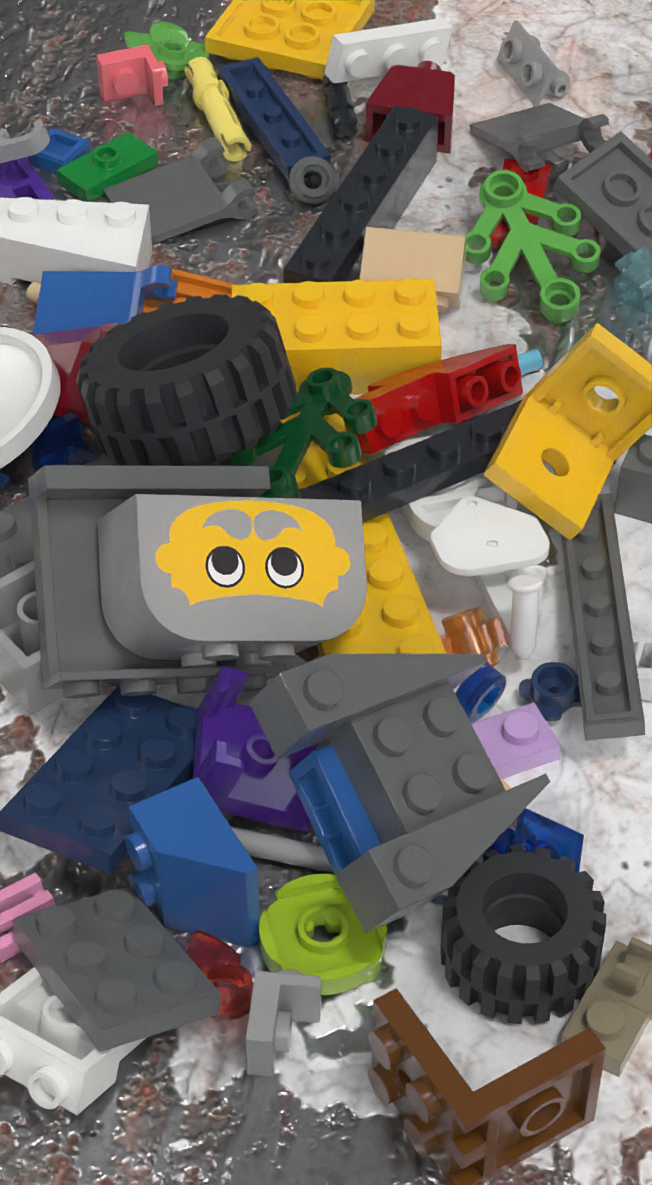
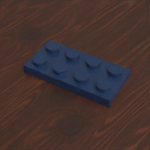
(110, 762)

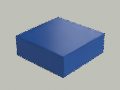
(60, 151)

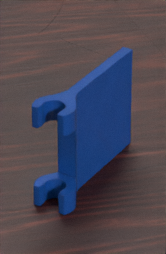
(98, 298)

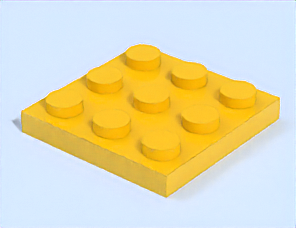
(286, 32)

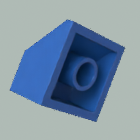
(193, 866)

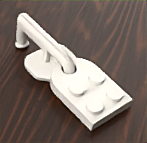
(483, 535)

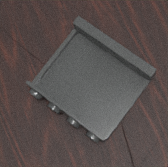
(73, 634)

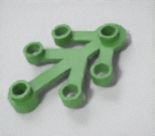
(506, 197)

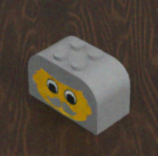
(230, 576)

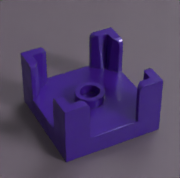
(238, 761)

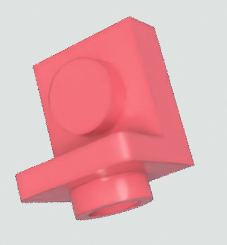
(131, 74)

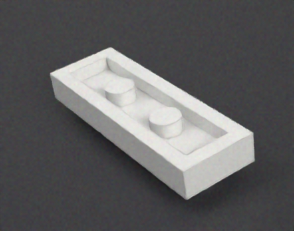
(375, 50)

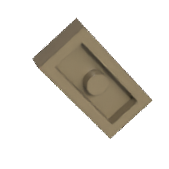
(617, 1003)

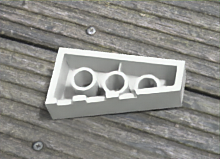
(71, 237)

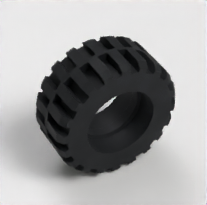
(187, 382)

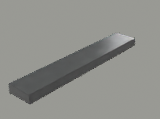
(602, 628)

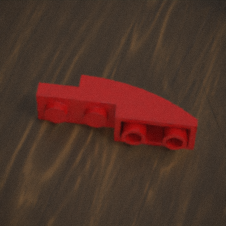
(440, 393)

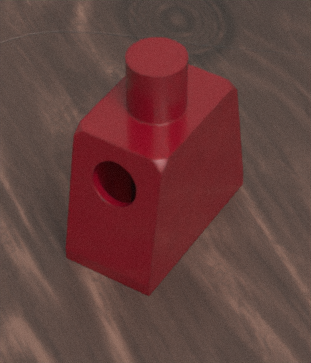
(415, 87)

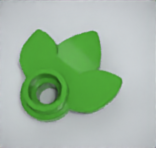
(170, 45)

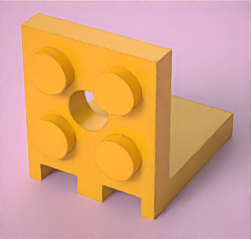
(574, 430)

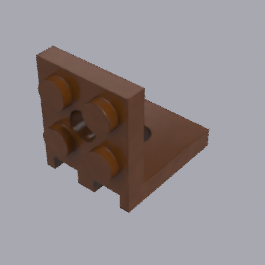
(485, 1129)

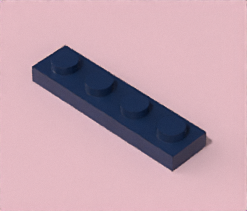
(271, 114)

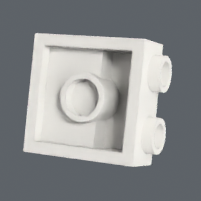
(50, 1050)

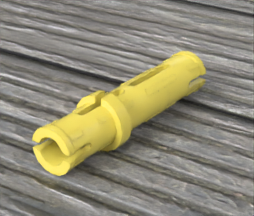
(213, 98)

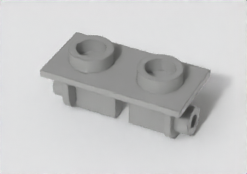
(531, 66)

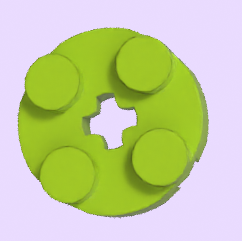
(290, 924)

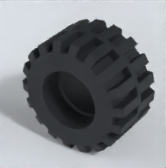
(515, 975)

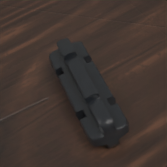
(340, 108)

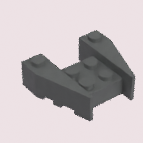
(409, 764)

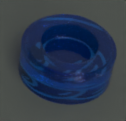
(481, 691)

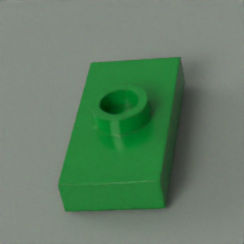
(106, 166)

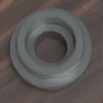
(324, 173)

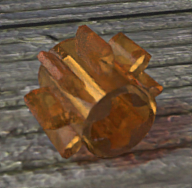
(473, 634)

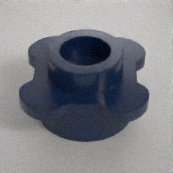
(552, 689)

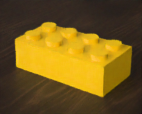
(353, 326)

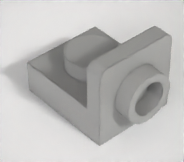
(275, 1003)

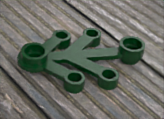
(319, 395)

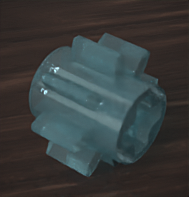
(635, 281)

